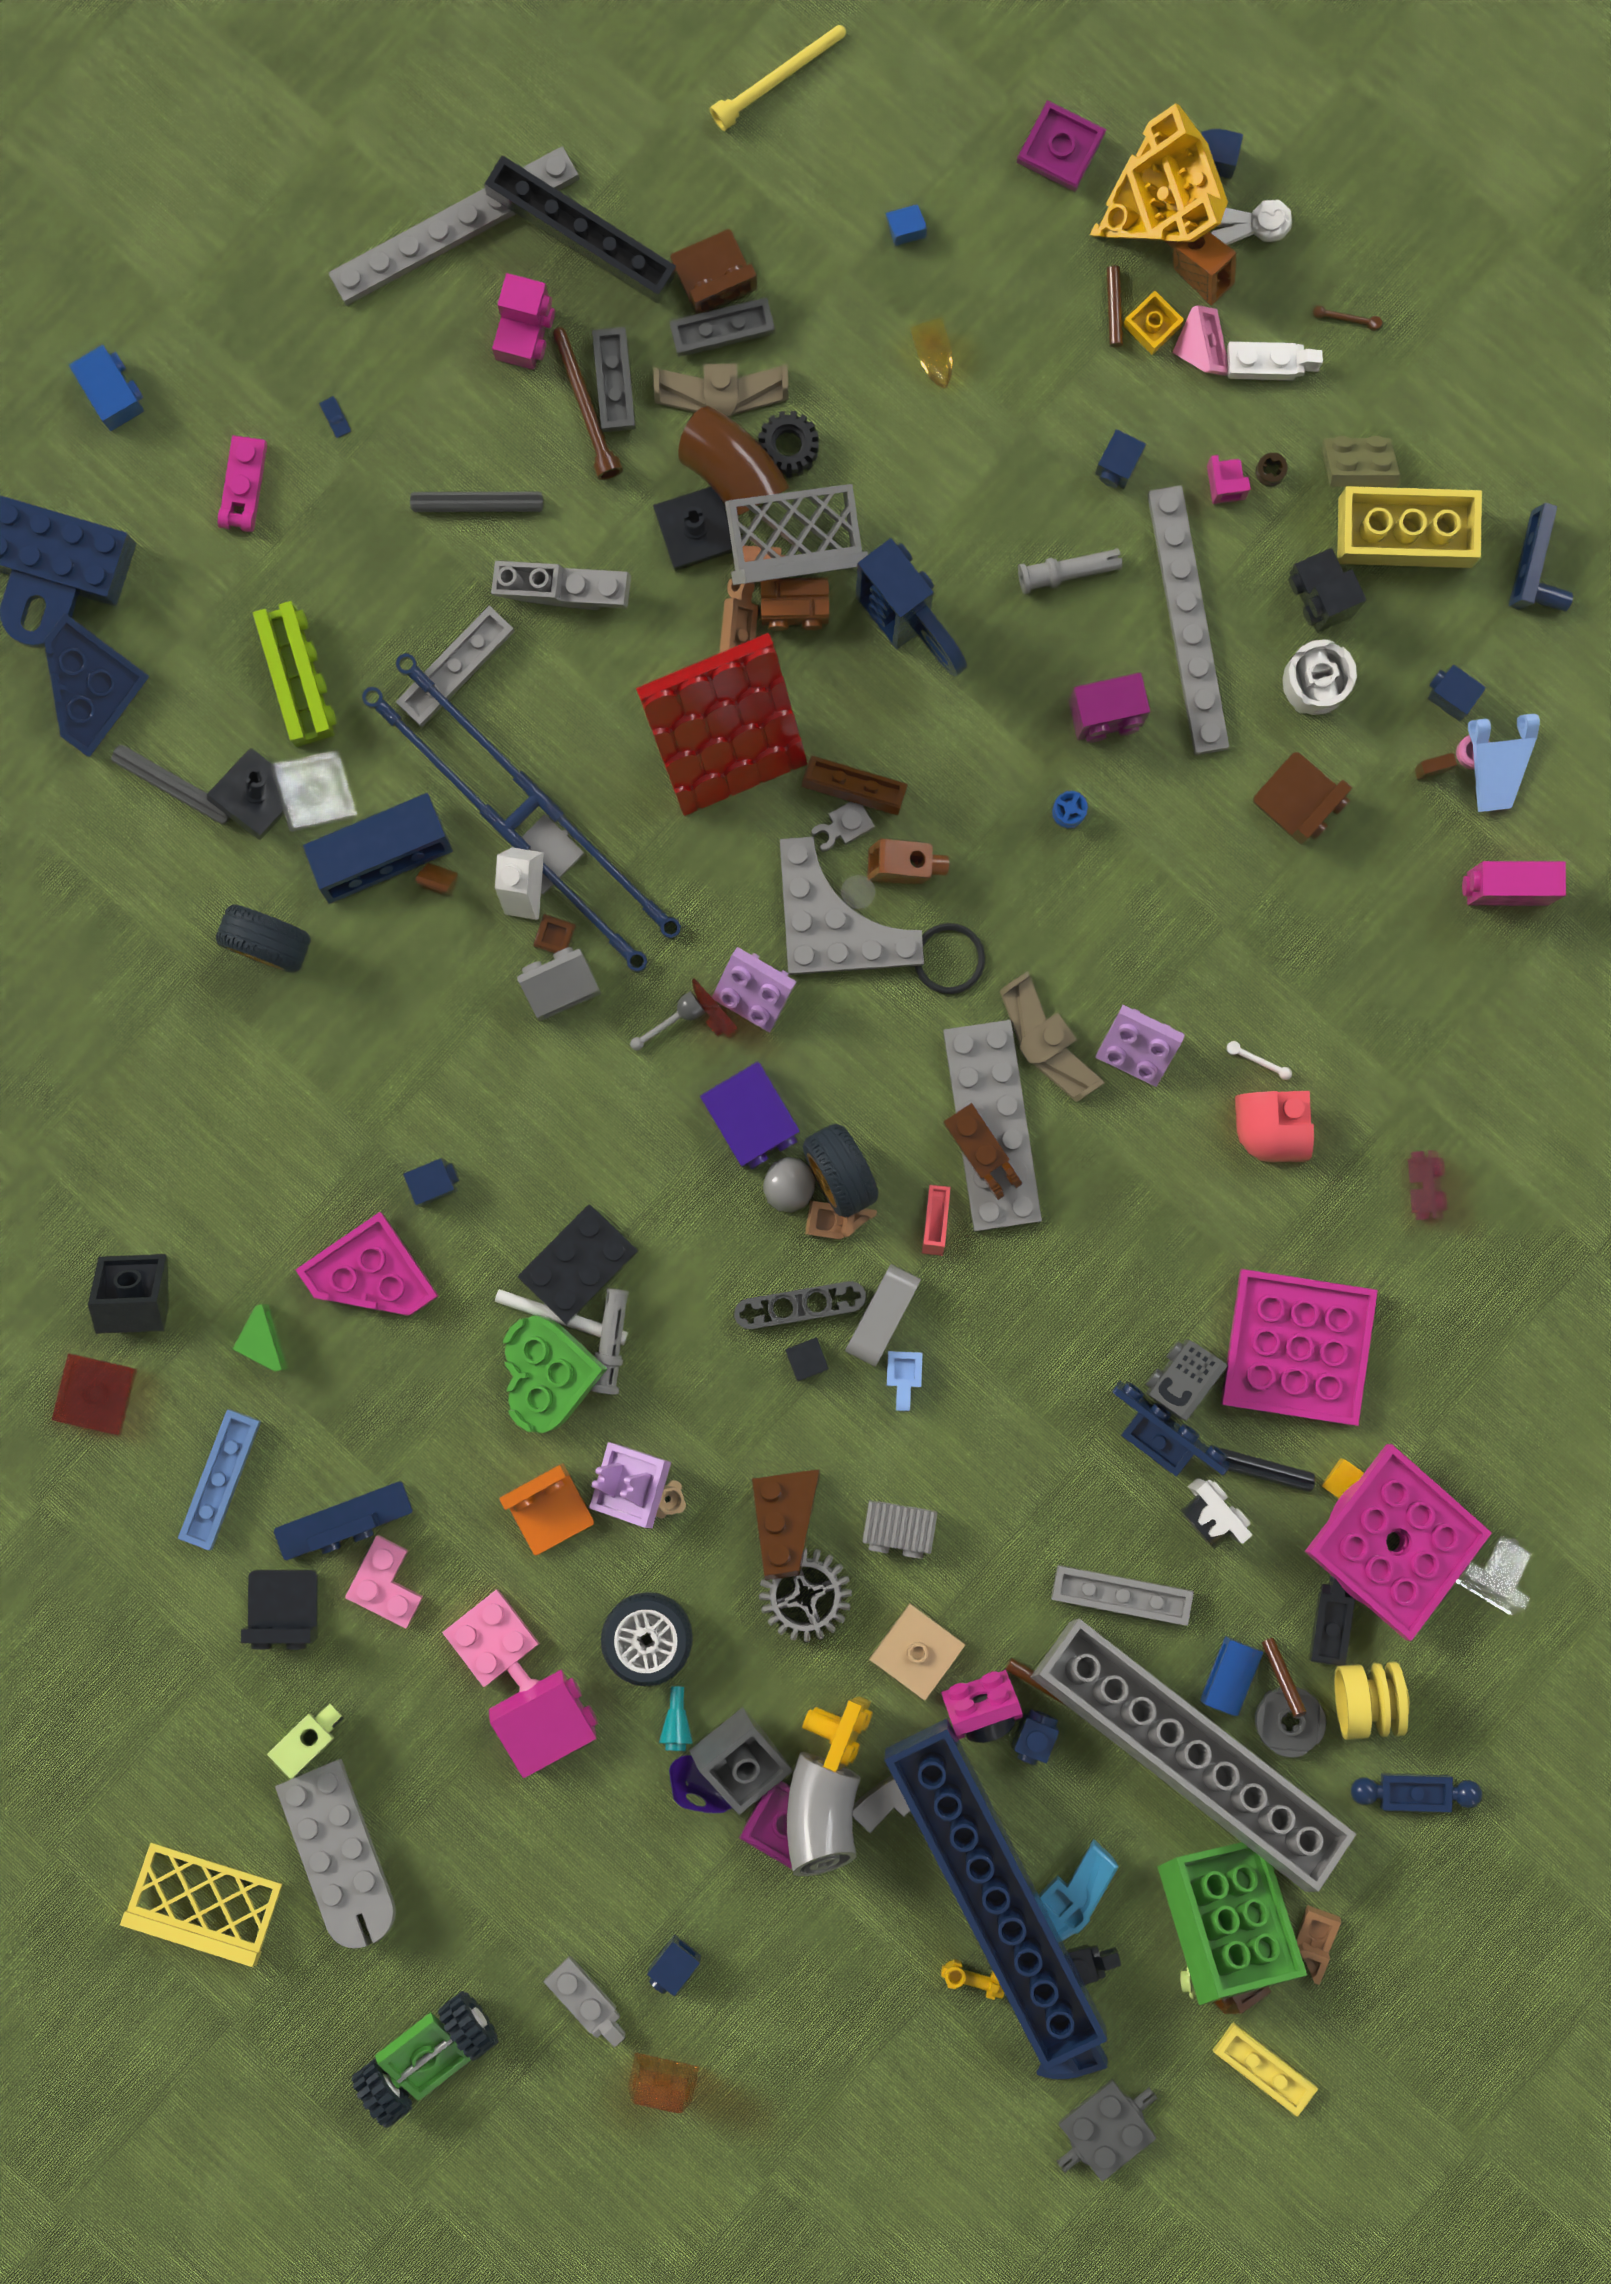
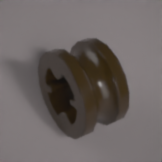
(1273, 459)

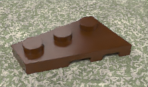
(783, 1520)

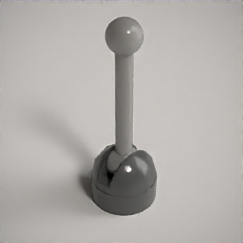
(687, 1008)

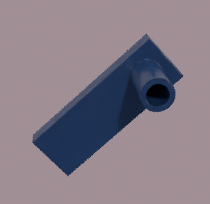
(1526, 586)

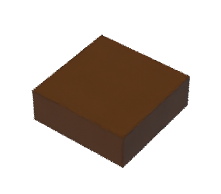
(1435, 766)
(554, 934)

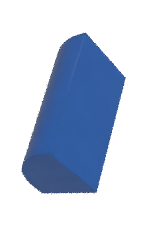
(1231, 1676)

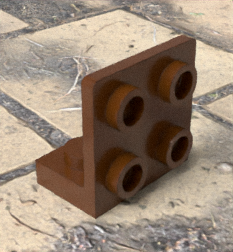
(714, 272)

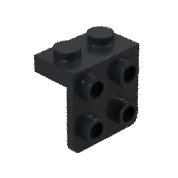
(281, 1609)

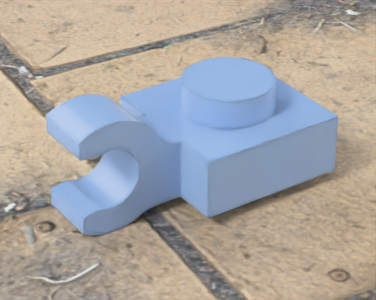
(904, 1371)

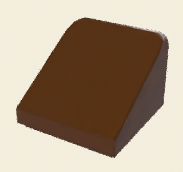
(437, 879)

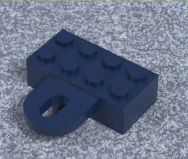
(56, 561)
(902, 602)

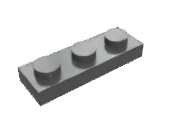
(722, 327)
(613, 379)

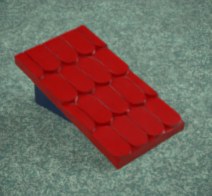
(723, 724)

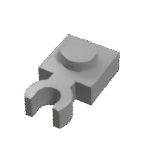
(847, 822)

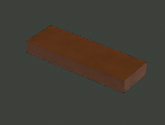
(854, 785)

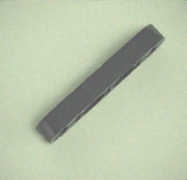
(800, 1307)

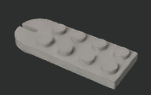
(338, 1855)

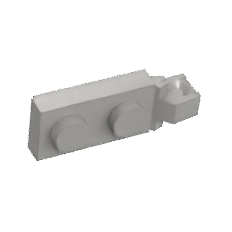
(585, 2001)

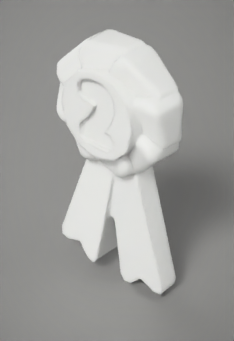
(1268, 222)

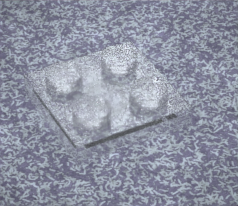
(313, 790)

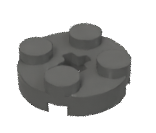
(1274, 1733)

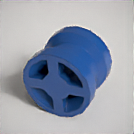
(1072, 803)

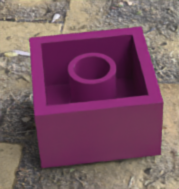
(1109, 707)

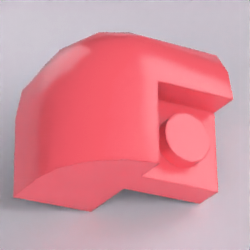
(1275, 1125)

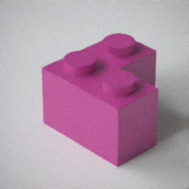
(524, 318)

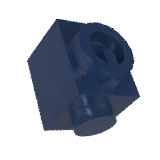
(1035, 1737)

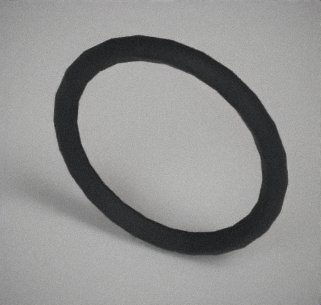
(981, 959)

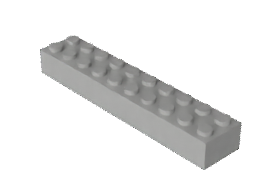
(1193, 1756)

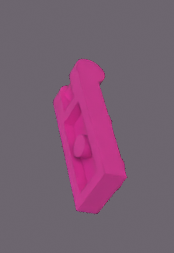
(242, 483)

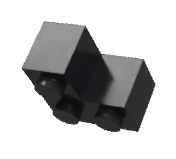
(1326, 590)

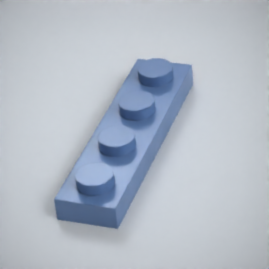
(219, 1479)

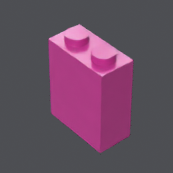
(1515, 883)
(543, 1723)

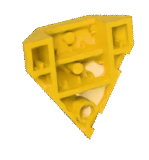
(1168, 187)

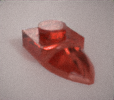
(718, 1020)

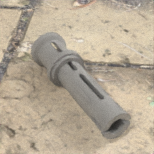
(1053, 572)
(610, 1340)

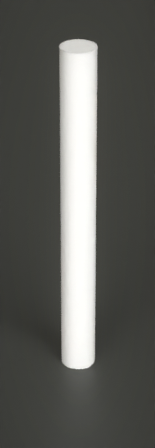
(536, 1308)

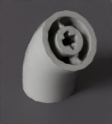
(820, 1817)

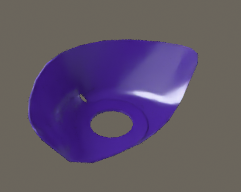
(684, 1770)

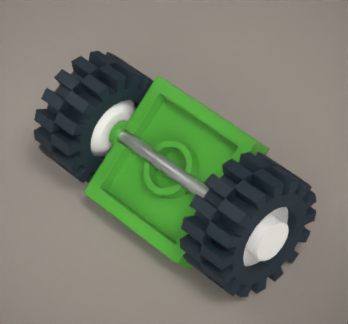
(424, 2058)

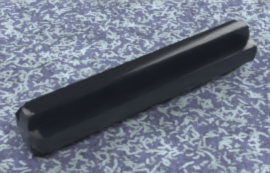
(1270, 1471)

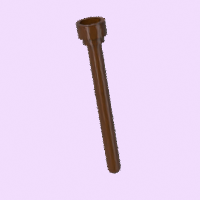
(606, 463)

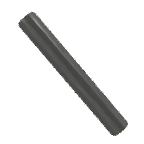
(477, 501)
(167, 782)

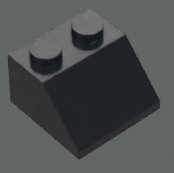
(130, 1294)

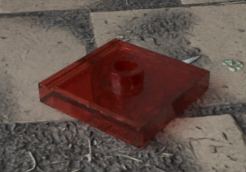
(94, 1394)

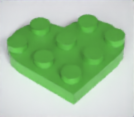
(548, 1373)

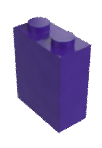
(751, 1116)

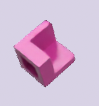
(1227, 480)

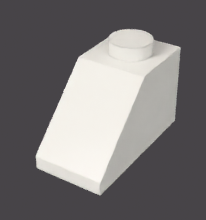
(519, 882)

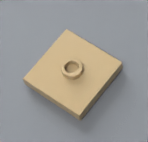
(917, 1651)

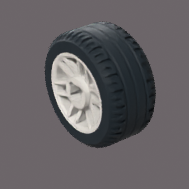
(624, 1646)

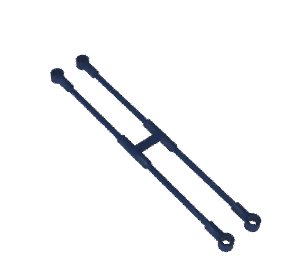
(536, 798)

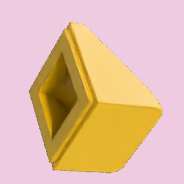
(1341, 1477)

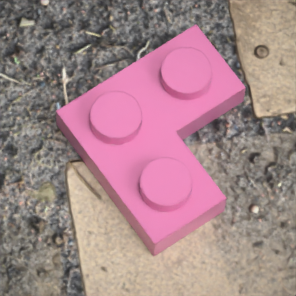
(375, 1586)

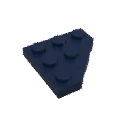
(87, 683)

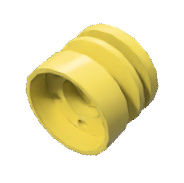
(1377, 1700)

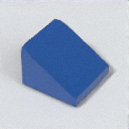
(906, 225)

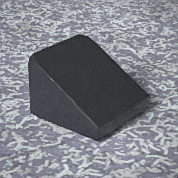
(806, 1359)

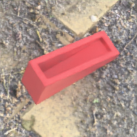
(936, 1220)

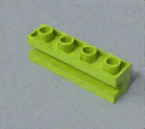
(294, 674)

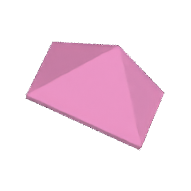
(1203, 342)

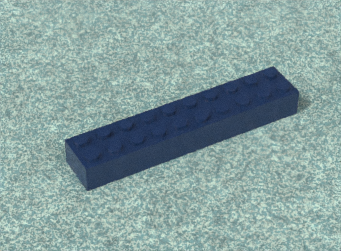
(996, 1894)

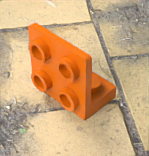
(548, 1509)

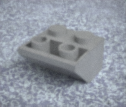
(558, 983)

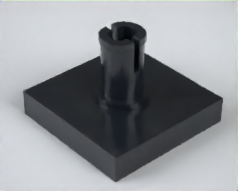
(694, 527)
(249, 794)

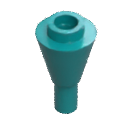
(676, 1727)

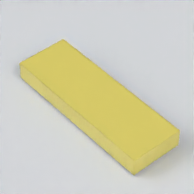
(1265, 2069)

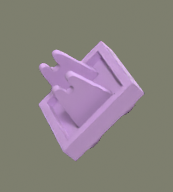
(753, 989)
(1139, 1045)
(629, 1485)

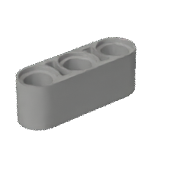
(883, 1315)

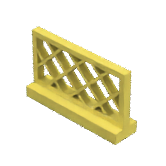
(194, 1935)

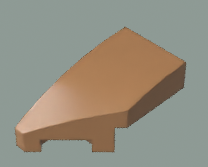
(826, 1223)
(1316, 1938)

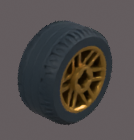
(263, 938)
(840, 1170)

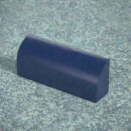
(377, 848)

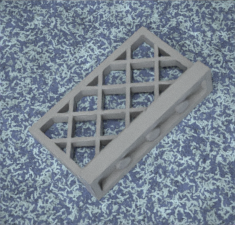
(791, 564)

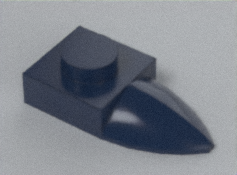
(1080, 2065)

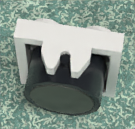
(1212, 1516)

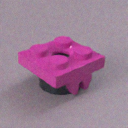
(983, 1707)

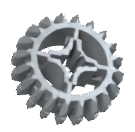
(816, 1623)

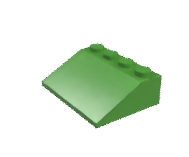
(1230, 1922)

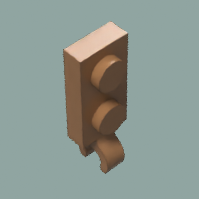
(738, 616)

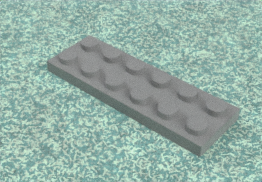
(987, 1075)

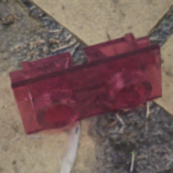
(1431, 1197)

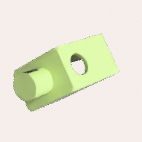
(293, 1753)

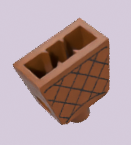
(1205, 265)

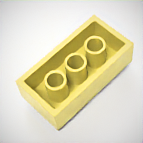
(1409, 527)

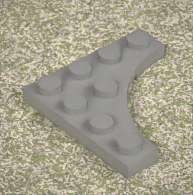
(825, 931)

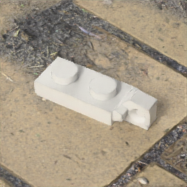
(1271, 360)

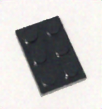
(577, 1264)

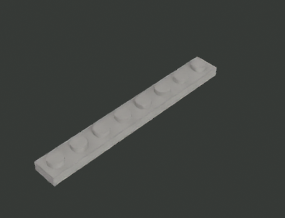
(439, 233)
(1188, 620)

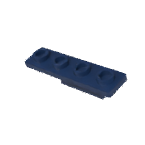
(1162, 1437)
(351, 1518)

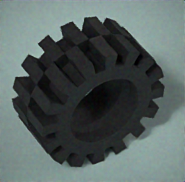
(798, 426)

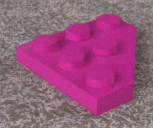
(369, 1271)

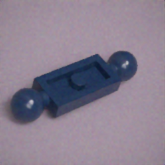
(1416, 1792)

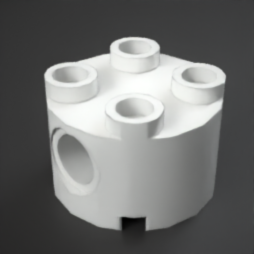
(1319, 677)

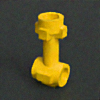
(956, 1976)

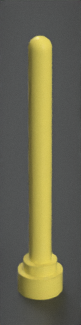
(727, 111)

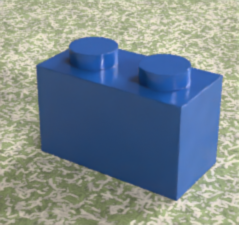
(107, 388)

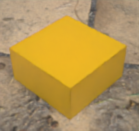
(1153, 322)

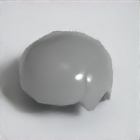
(789, 1184)

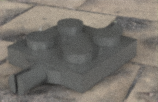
(1107, 2130)

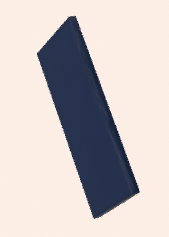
(335, 417)

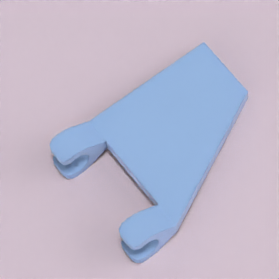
(1501, 763)

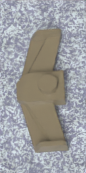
(721, 389)
(1046, 1041)

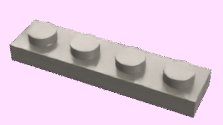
(457, 664)
(1122, 1595)

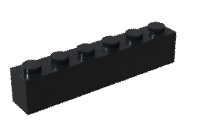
(580, 229)

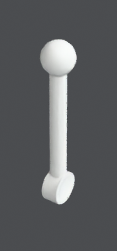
(1234, 1048)

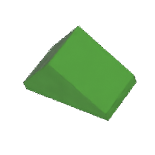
(260, 1340)

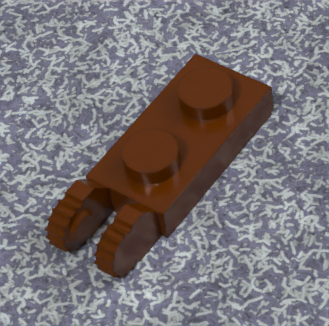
(980, 1148)

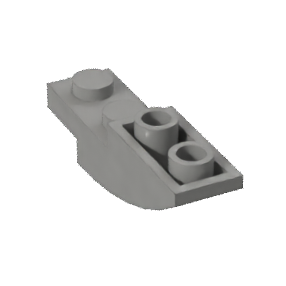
(561, 586)

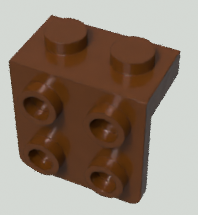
(1301, 798)

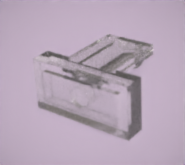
(1500, 1577)

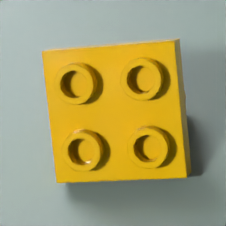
(840, 1731)

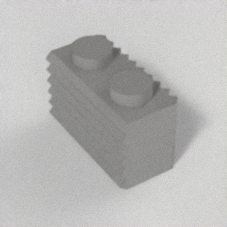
(899, 1528)

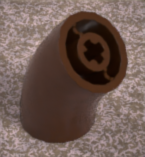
(728, 458)

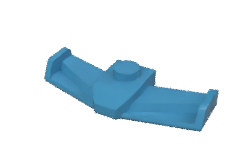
(1074, 1902)

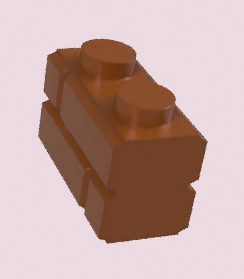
(795, 603)

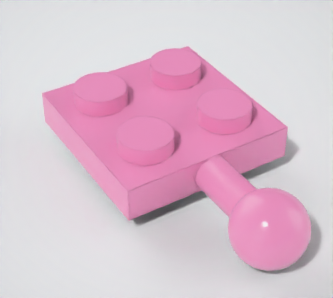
(493, 1641)

